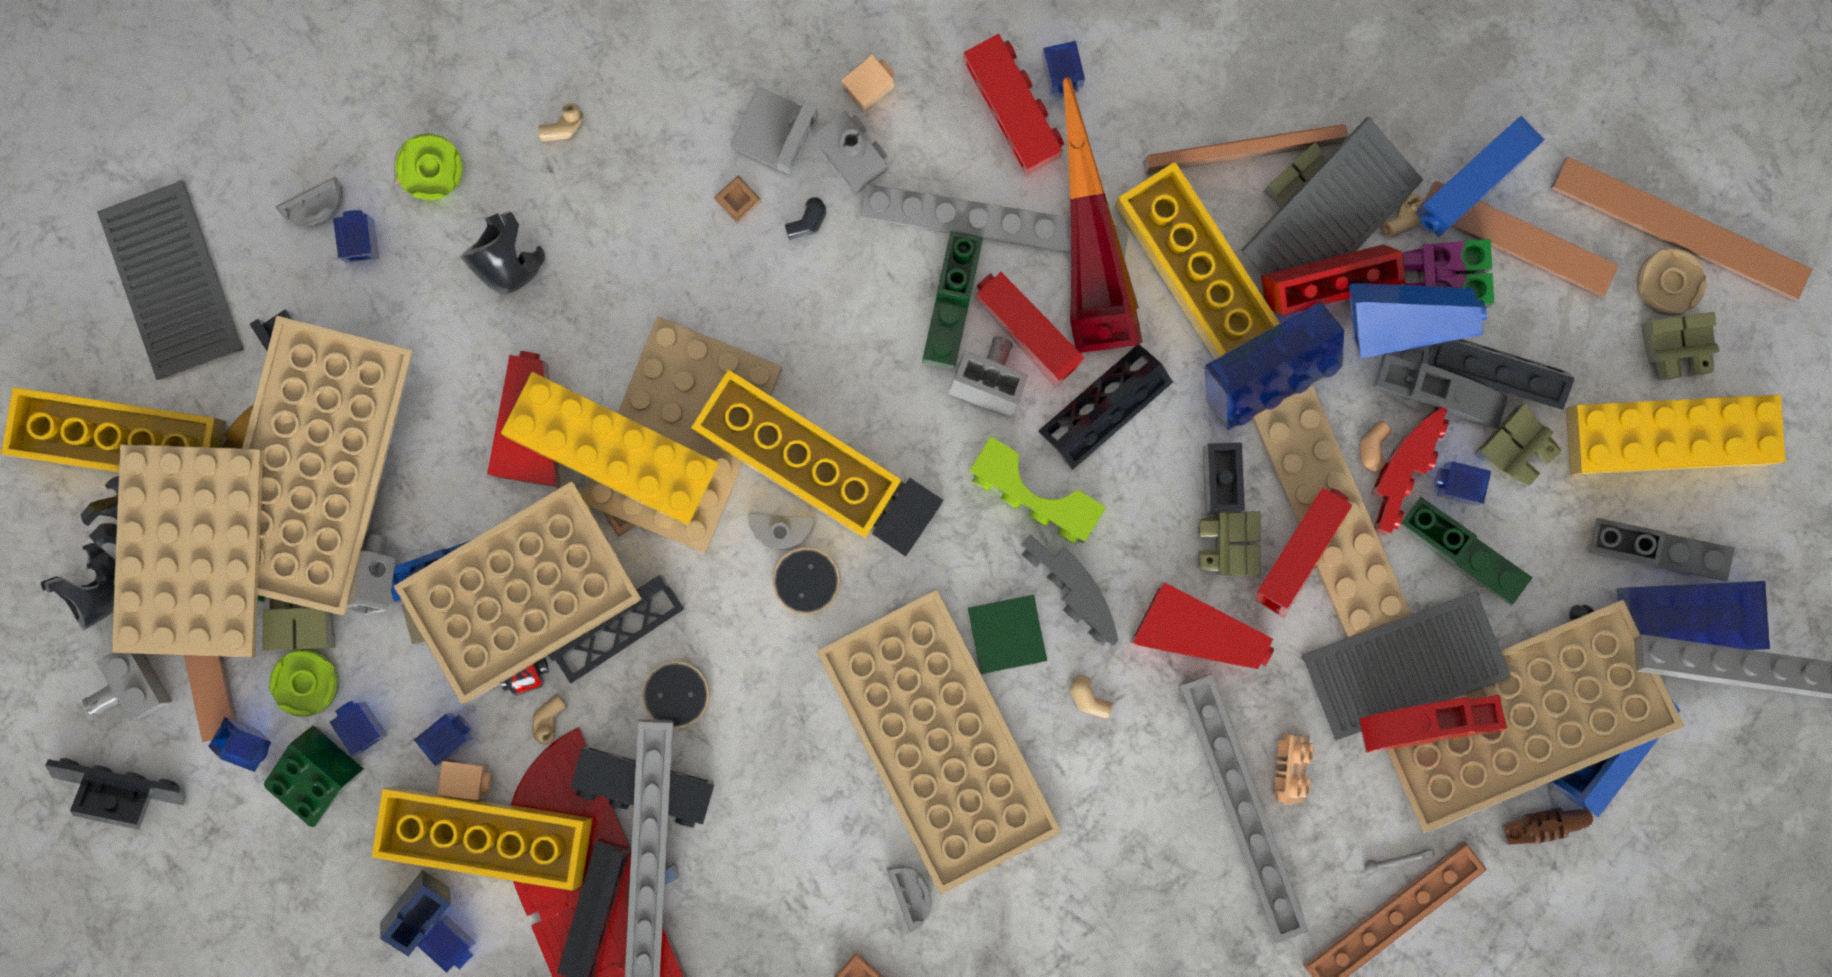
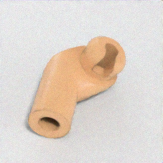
(1371, 446)

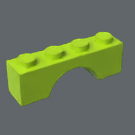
(1073, 514)

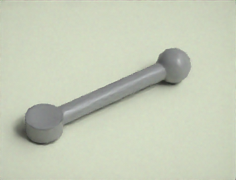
(1372, 866)

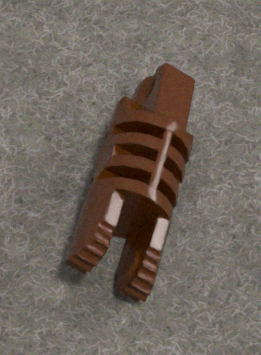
(1545, 826)

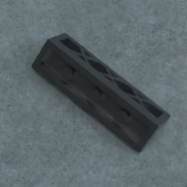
(1505, 372)
(1110, 410)
(647, 593)
(594, 910)

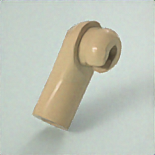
(565, 127)
(1406, 216)
(1085, 699)
(544, 719)

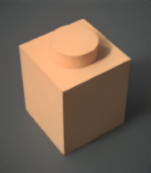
(869, 82)
(464, 779)

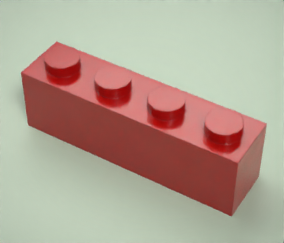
(1012, 103)
(1329, 278)

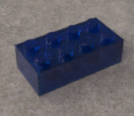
(1274, 366)
(1702, 613)

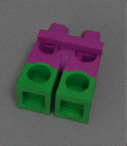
(1442, 262)

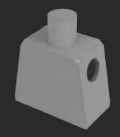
(372, 591)

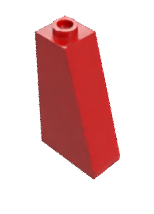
(1028, 328)
(507, 457)
(1303, 551)
(1195, 629)

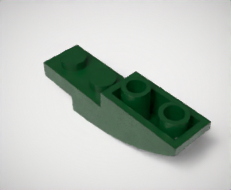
(952, 300)
(1465, 552)

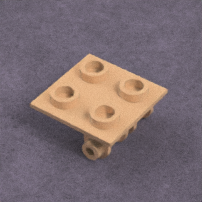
(1296, 784)

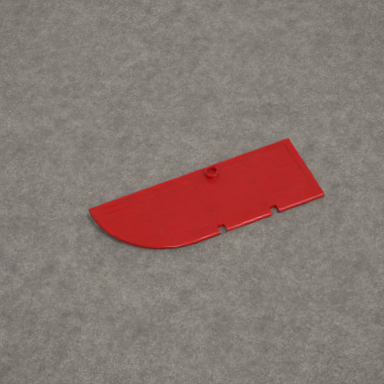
(548, 789)

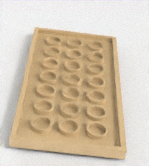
(324, 438)
(1564, 709)
(938, 741)

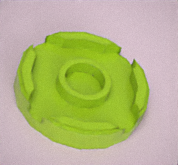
(428, 166)
(304, 683)

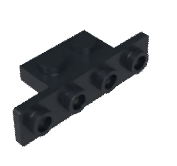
(111, 795)

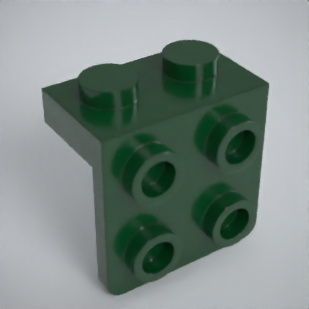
(311, 775)

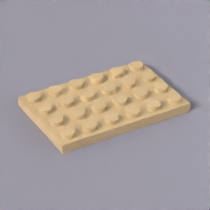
(666, 396)
(187, 551)
(517, 592)

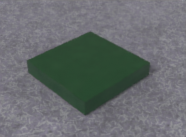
(1007, 634)

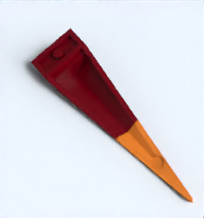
(1101, 289)

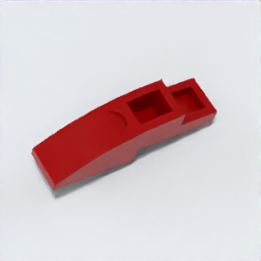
(1410, 456)
(1432, 722)

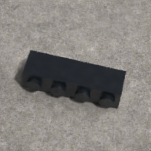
(614, 778)

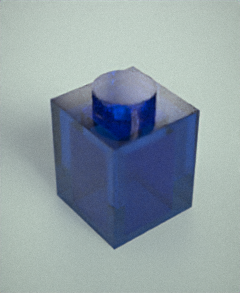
(1063, 62)
(355, 237)
(1462, 483)
(357, 727)
(444, 738)
(240, 744)
(447, 945)

